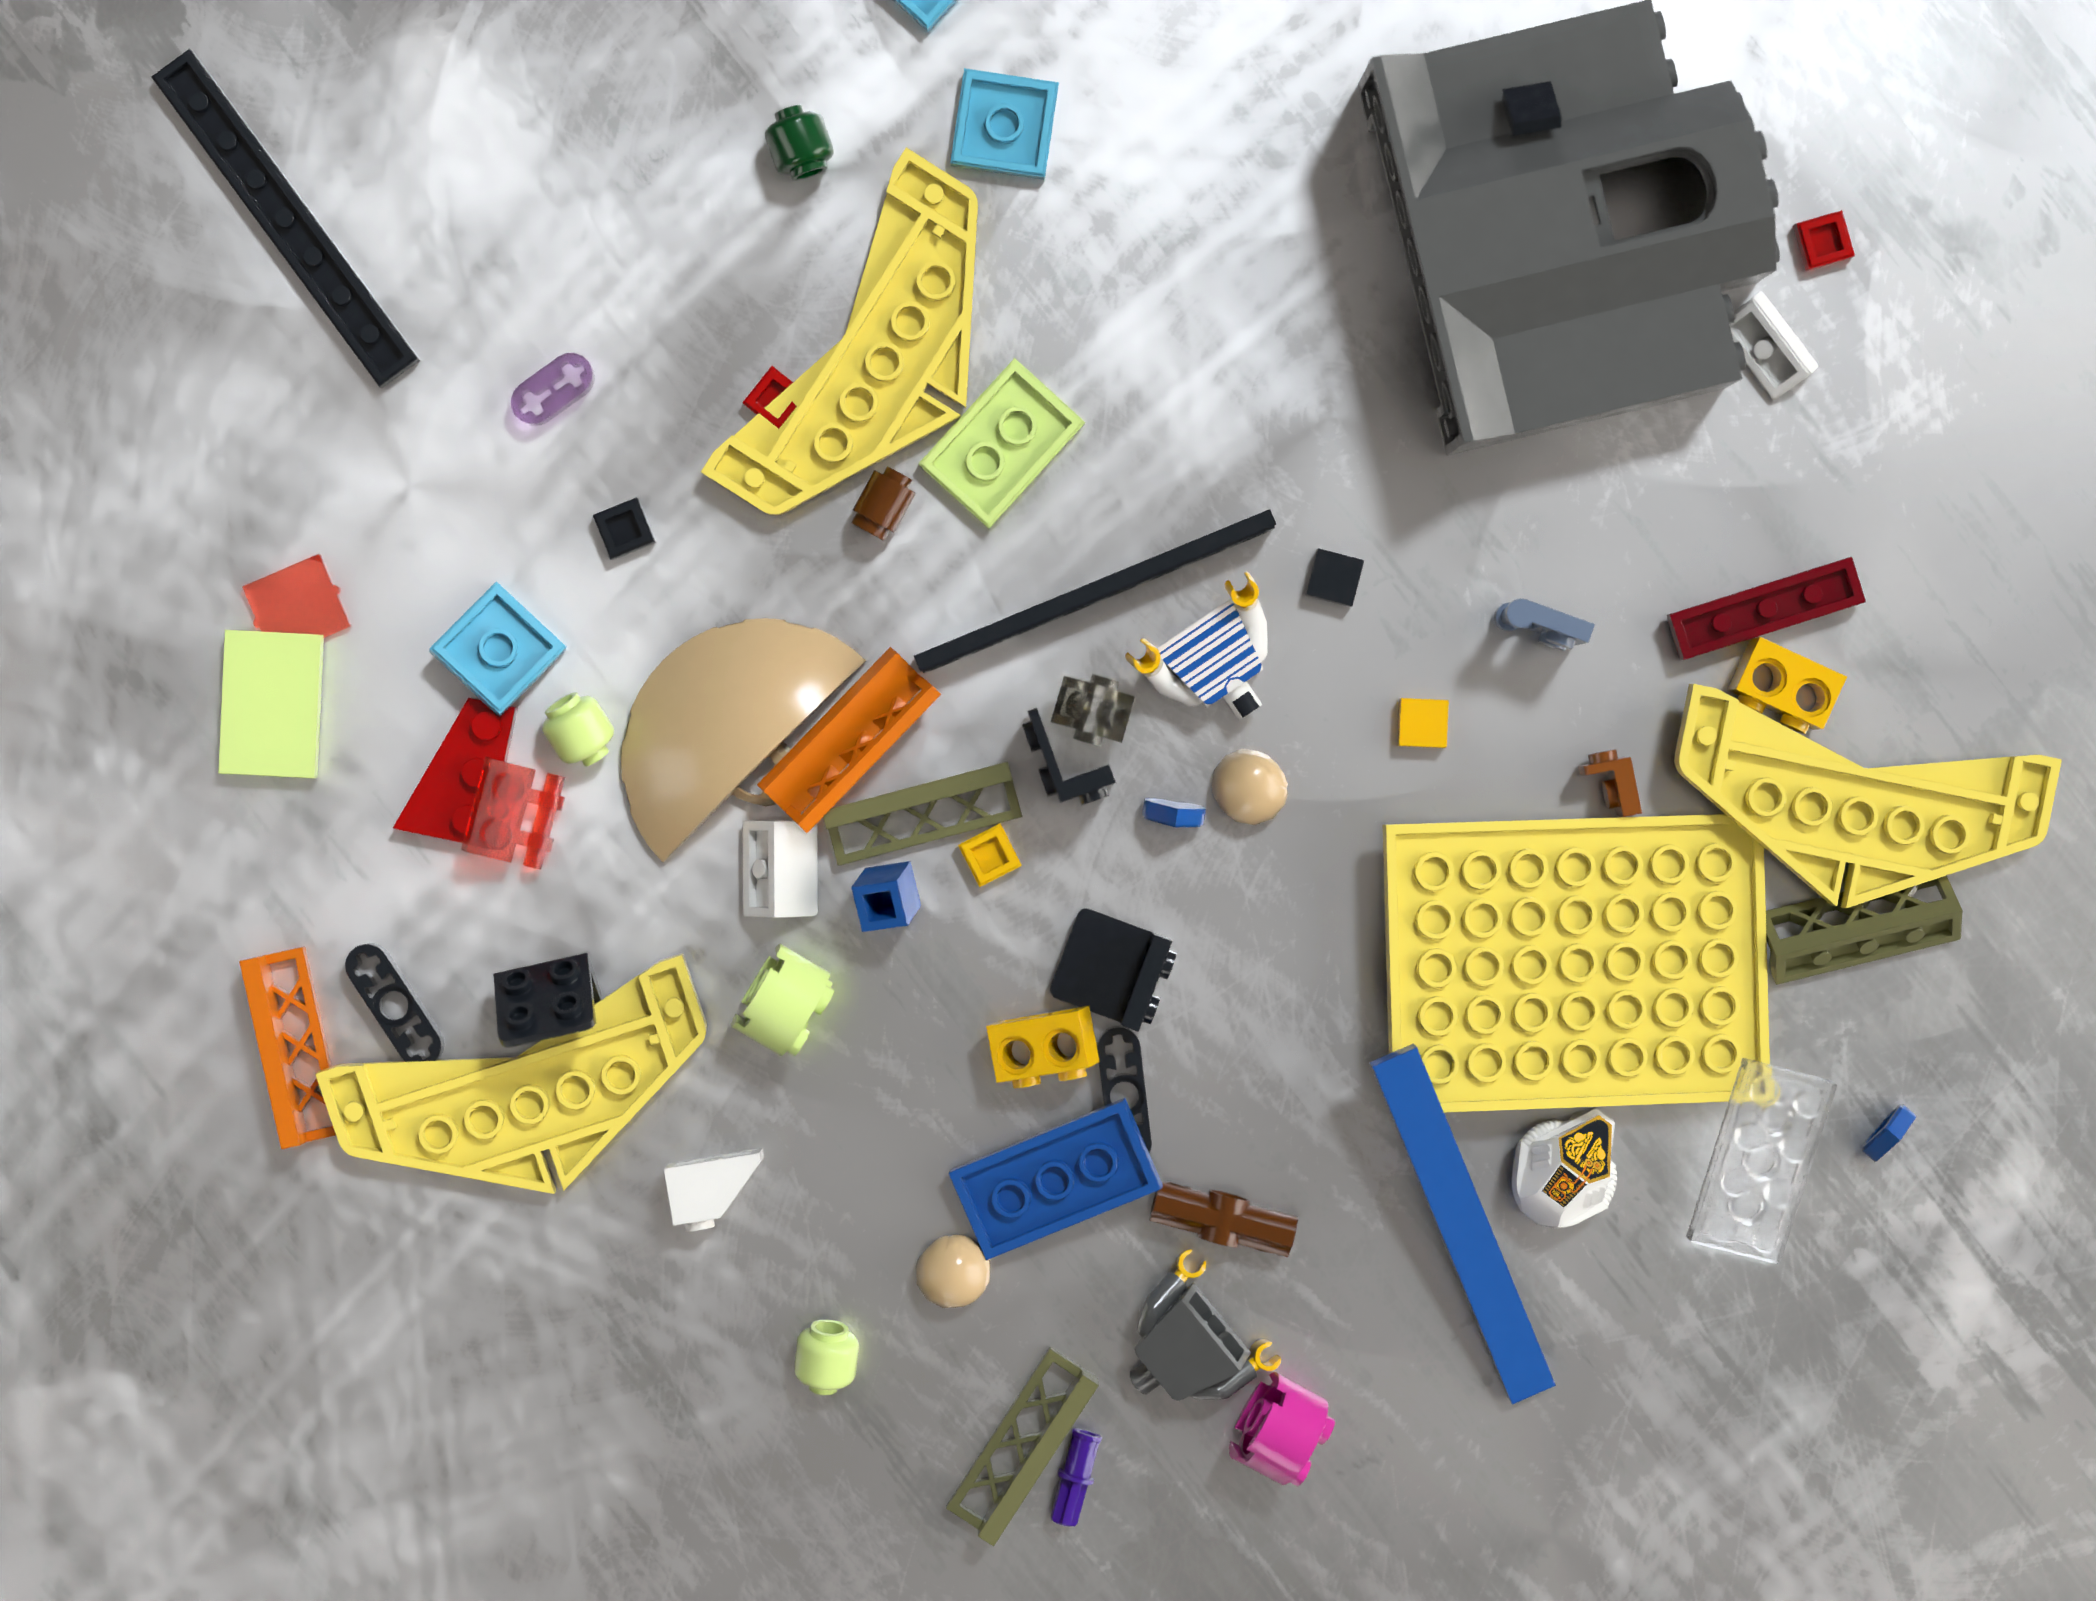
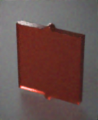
(298, 600)

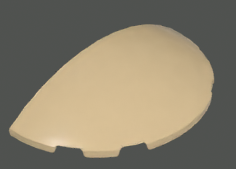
(719, 715)

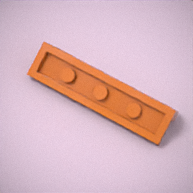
(847, 738)
(274, 1046)

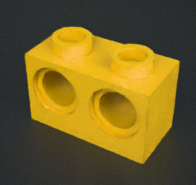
(1789, 674)
(1041, 1036)

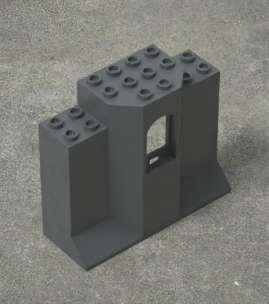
(1515, 286)

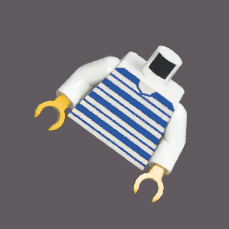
(1213, 655)

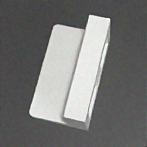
(779, 869)

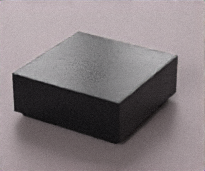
(1531, 108)
(624, 528)
(1334, 577)

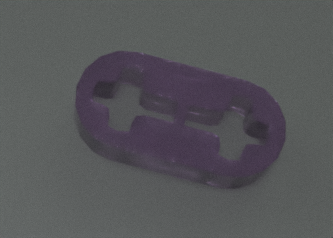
(545, 380)

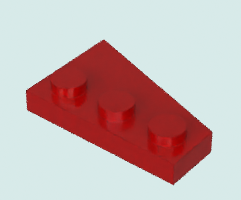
(449, 785)

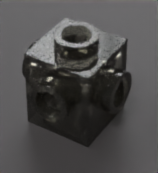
(1093, 709)

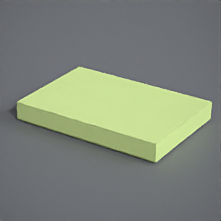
(1001, 443)
(271, 704)

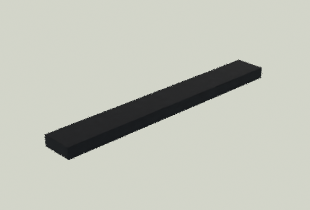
(285, 218)
(1095, 592)

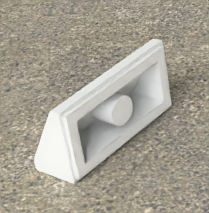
(1770, 346)

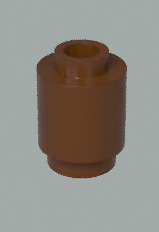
(883, 503)

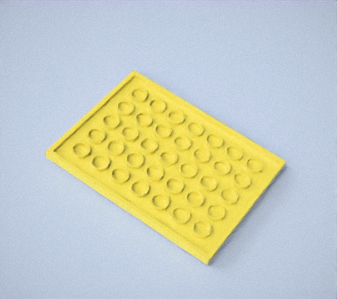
(1577, 959)

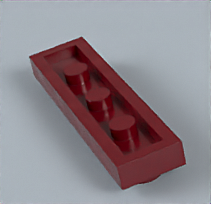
(1766, 608)

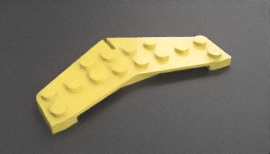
(902, 335)
(1884, 821)
(501, 1113)

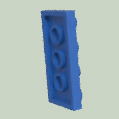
(1055, 1179)

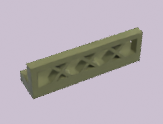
(919, 795)
(1864, 935)
(1037, 1456)

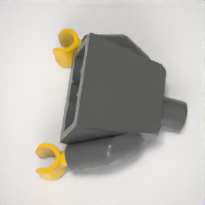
(1191, 1345)

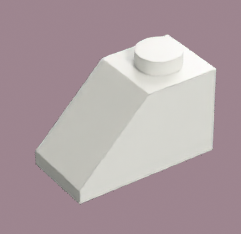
(707, 1186)

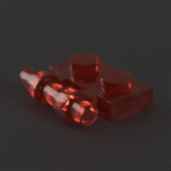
(500, 810)

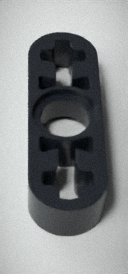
(374, 1003)
(1131, 1058)

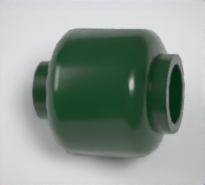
(799, 143)

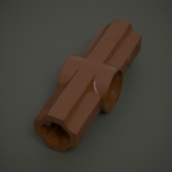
(1224, 1218)

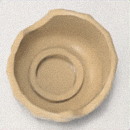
(1249, 786)
(953, 1271)

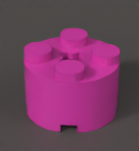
(1281, 1430)

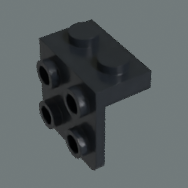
(1086, 786)
(1113, 968)
(545, 1000)

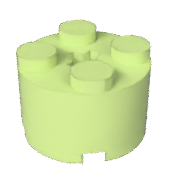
(783, 1001)

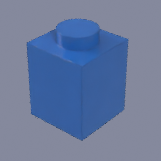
(886, 896)

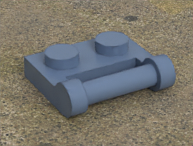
(1555, 627)

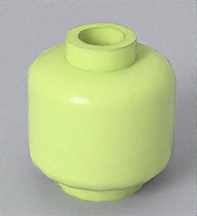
(578, 729)
(826, 1357)

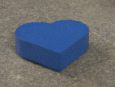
(1173, 813)
(1889, 1132)

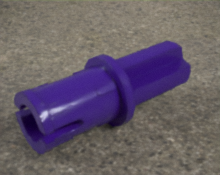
(1075, 1477)

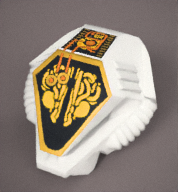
(1565, 1169)

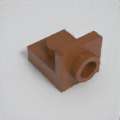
(1621, 788)

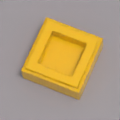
(1423, 722)
(990, 855)

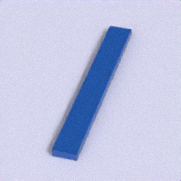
(1462, 1223)

